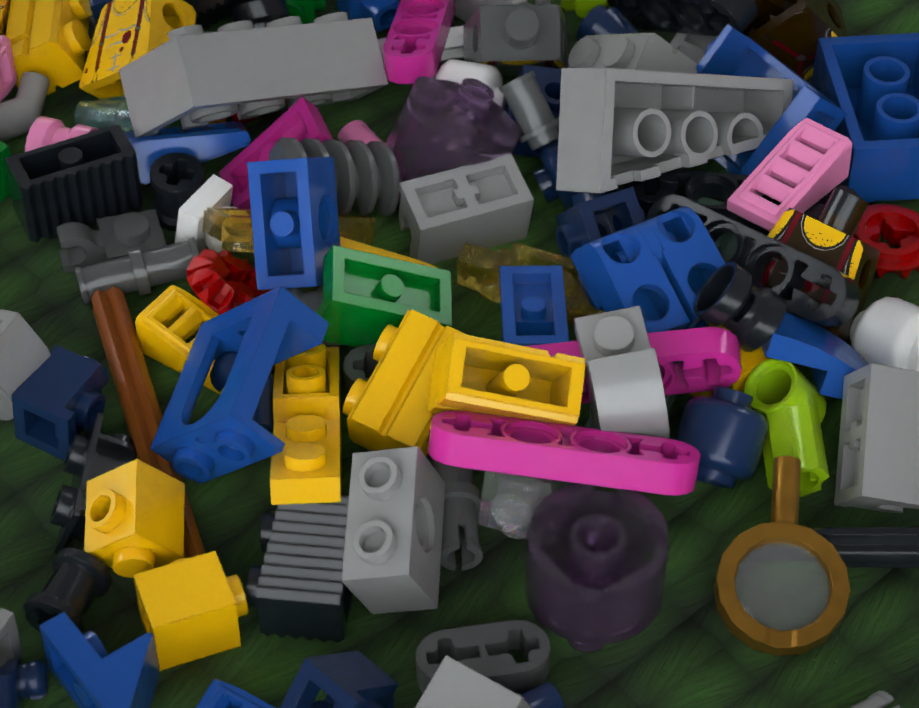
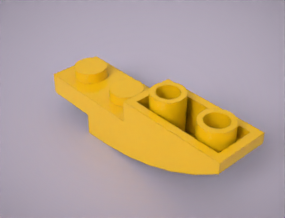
(310, 426)

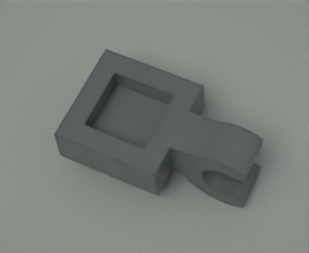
(111, 239)

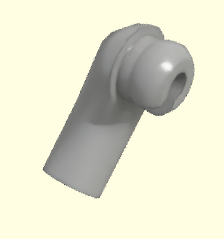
(21, 112)

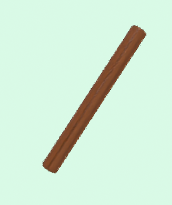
(137, 393)

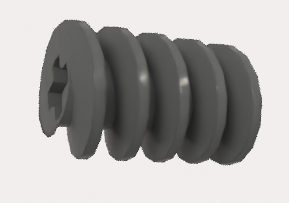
(363, 172)

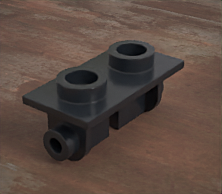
(86, 460)

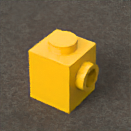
(134, 518)
(190, 608)

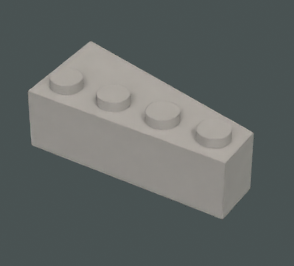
(251, 70)
(657, 121)

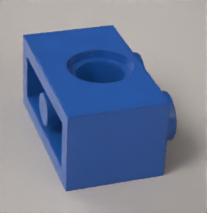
(292, 220)

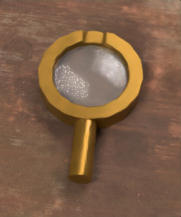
(781, 581)

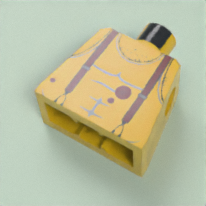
(126, 33)

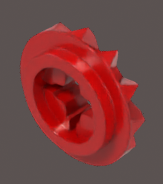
(898, 227)
(222, 280)

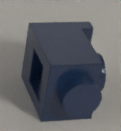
(59, 401)
(346, 678)

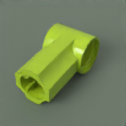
(794, 420)

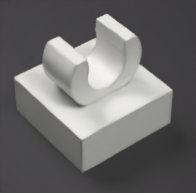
(212, 194)

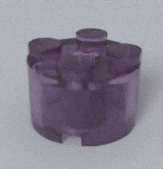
(450, 128)
(596, 565)

